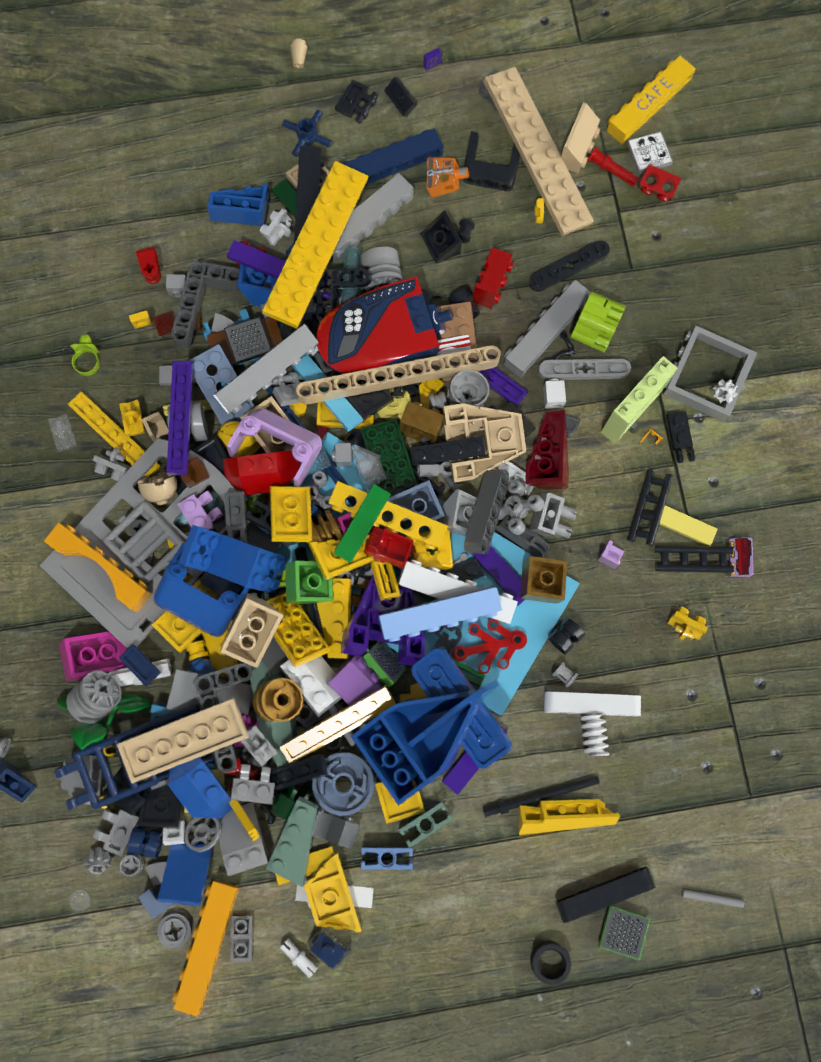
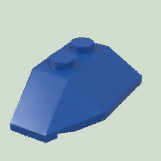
(199, 789)

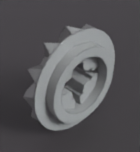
(165, 926)

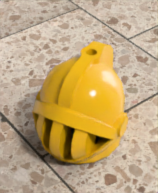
(249, 444)

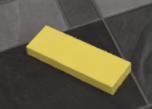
(687, 526)

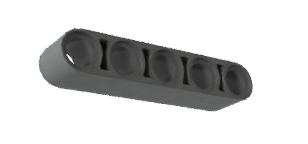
(486, 512)

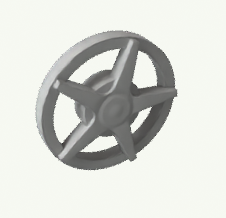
(202, 833)

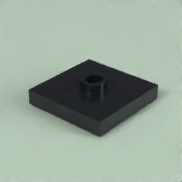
(160, 809)

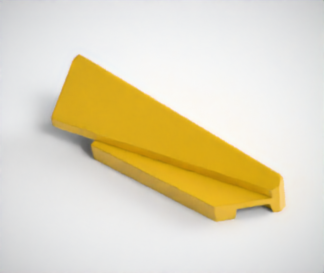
(564, 815)

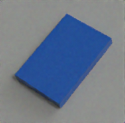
(185, 875)

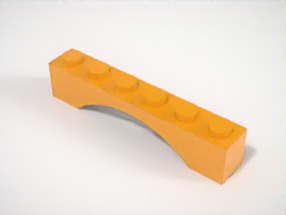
(127, 590)

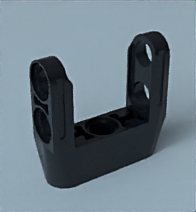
(489, 174)

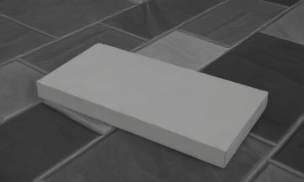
(183, 695)

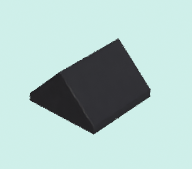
(442, 238)

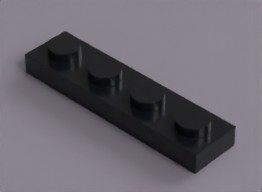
(448, 451)
(297, 772)

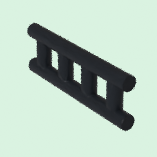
(656, 517)
(702, 550)

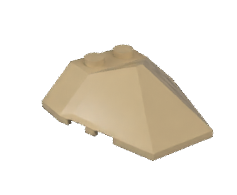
(501, 431)

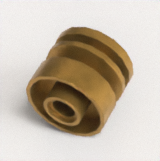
(289, 700)

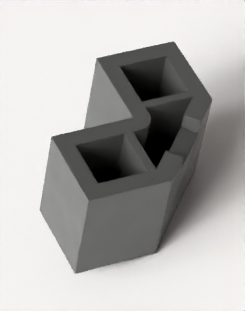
(335, 829)

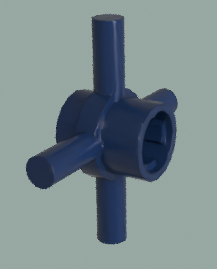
(307, 132)

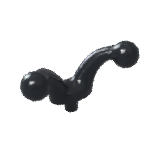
(569, 352)
(270, 820)

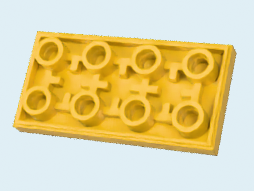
(297, 633)

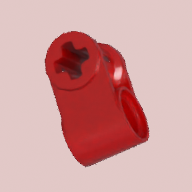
(149, 264)

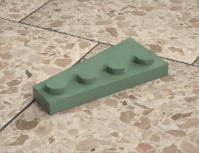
(295, 842)

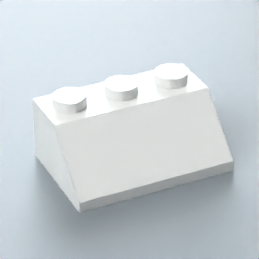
(313, 682)

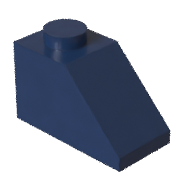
(14, 782)

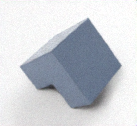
(150, 902)

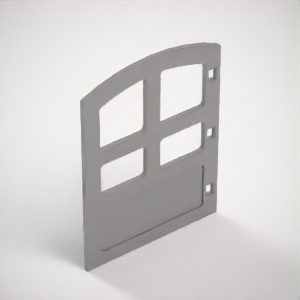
(89, 581)

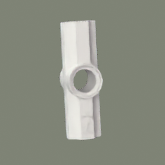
(126, 677)

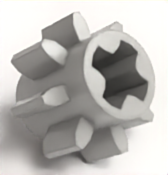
(97, 860)

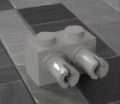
(546, 521)

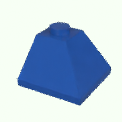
(255, 285)

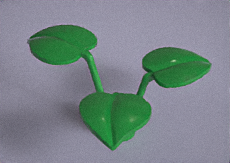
(87, 734)

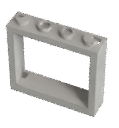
(699, 403)

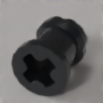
(465, 229)

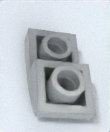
(241, 938)

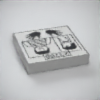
(649, 150)

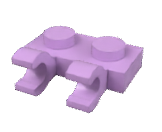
(196, 515)

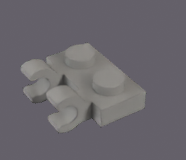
(253, 791)
(118, 838)

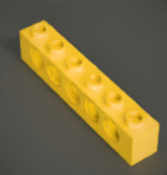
(437, 529)

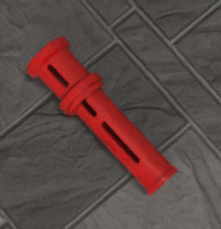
(606, 163)

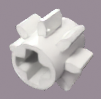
(725, 386)

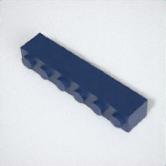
(398, 156)

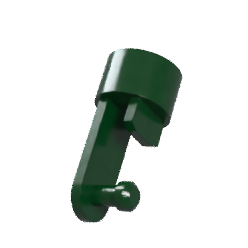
(283, 803)

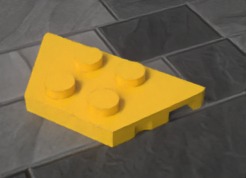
(331, 897)

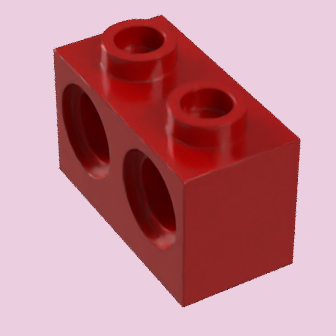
(661, 178)

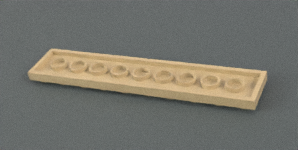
(538, 151)

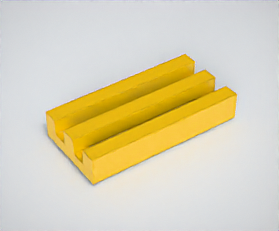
(382, 595)
(244, 819)

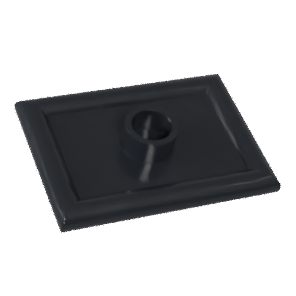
(213, 452)

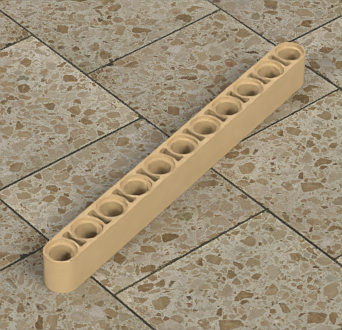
(389, 371)

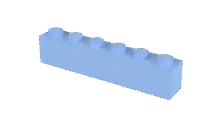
(439, 613)

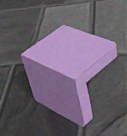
(610, 555)

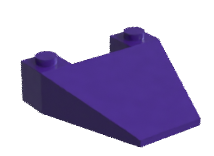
(365, 625)

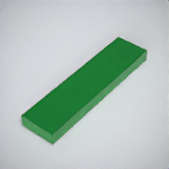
(362, 523)

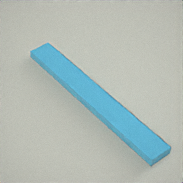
(338, 407)

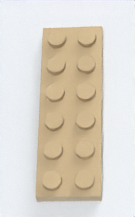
(182, 740)

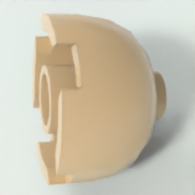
(158, 488)

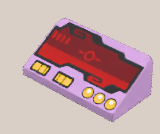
(742, 557)

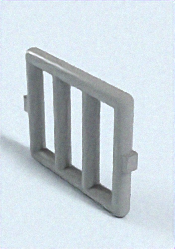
(121, 552)

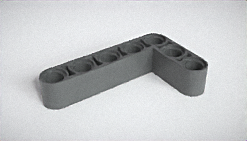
(195, 297)
(210, 692)

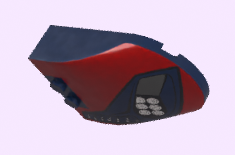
(378, 329)

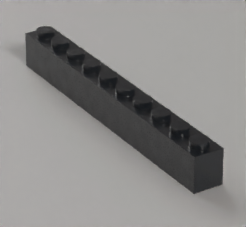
(307, 192)

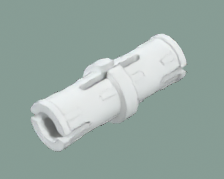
(298, 958)

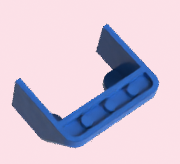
(193, 605)

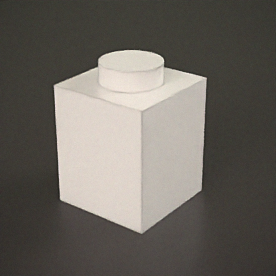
(554, 394)

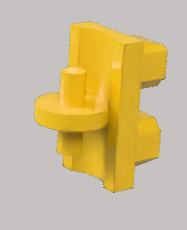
(132, 418)
(686, 626)

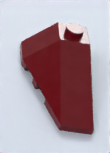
(549, 461)

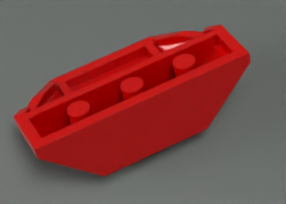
(258, 472)

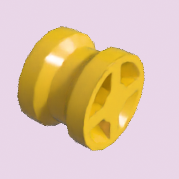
(197, 650)

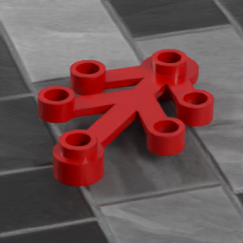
(493, 645)

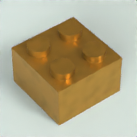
(420, 421)
(543, 580)

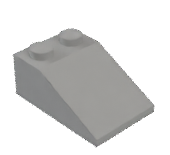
(237, 846)

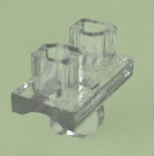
(62, 433)

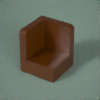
(196, 473)

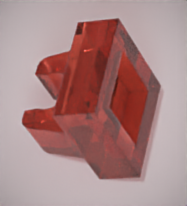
(164, 324)

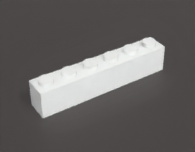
(439, 586)

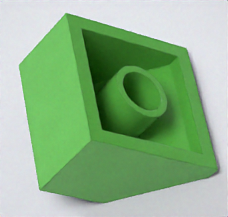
(307, 584)

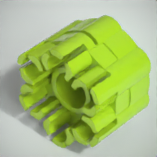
(598, 322)

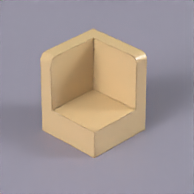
(155, 426)

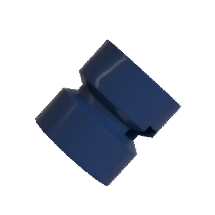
(138, 842)

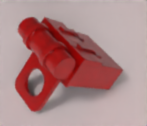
(388, 547)

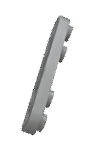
(602, 369)

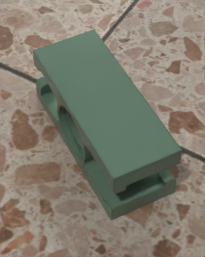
(424, 833)

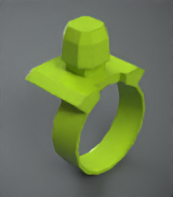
(85, 346)

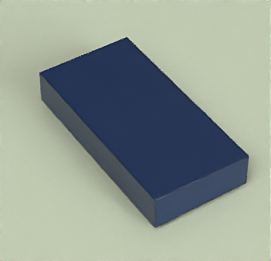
(140, 665)

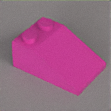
(90, 653)

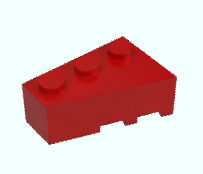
(492, 278)

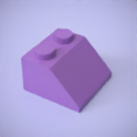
(355, 680)

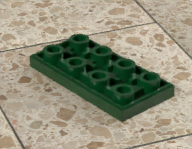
(388, 442)

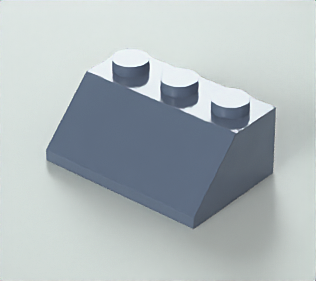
(418, 499)

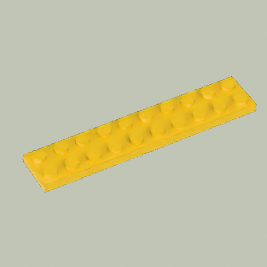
(315, 245)

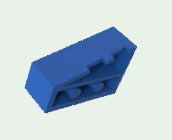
(239, 206)

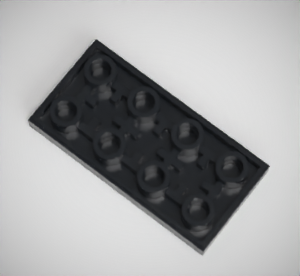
(255, 537)

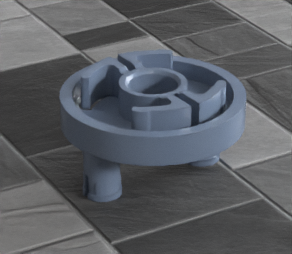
(336, 801)

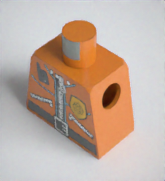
(444, 175)

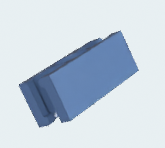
(391, 866)

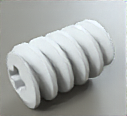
(594, 735)

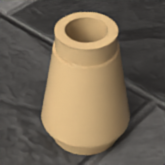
(298, 52)

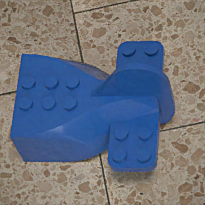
(424, 733)

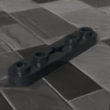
(554, 273)

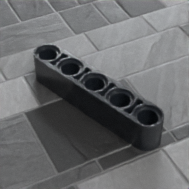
(605, 894)

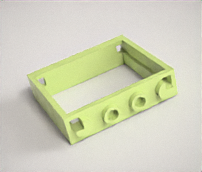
(639, 400)

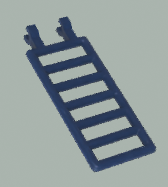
(98, 747)

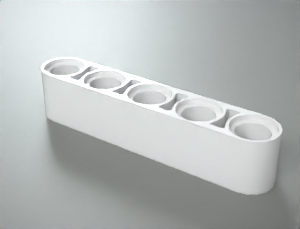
(592, 704)

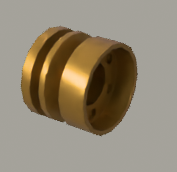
(326, 529)

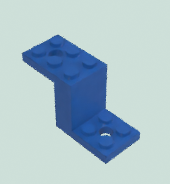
(233, 559)

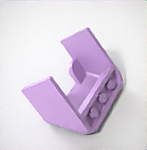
(305, 443)

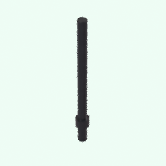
(504, 807)

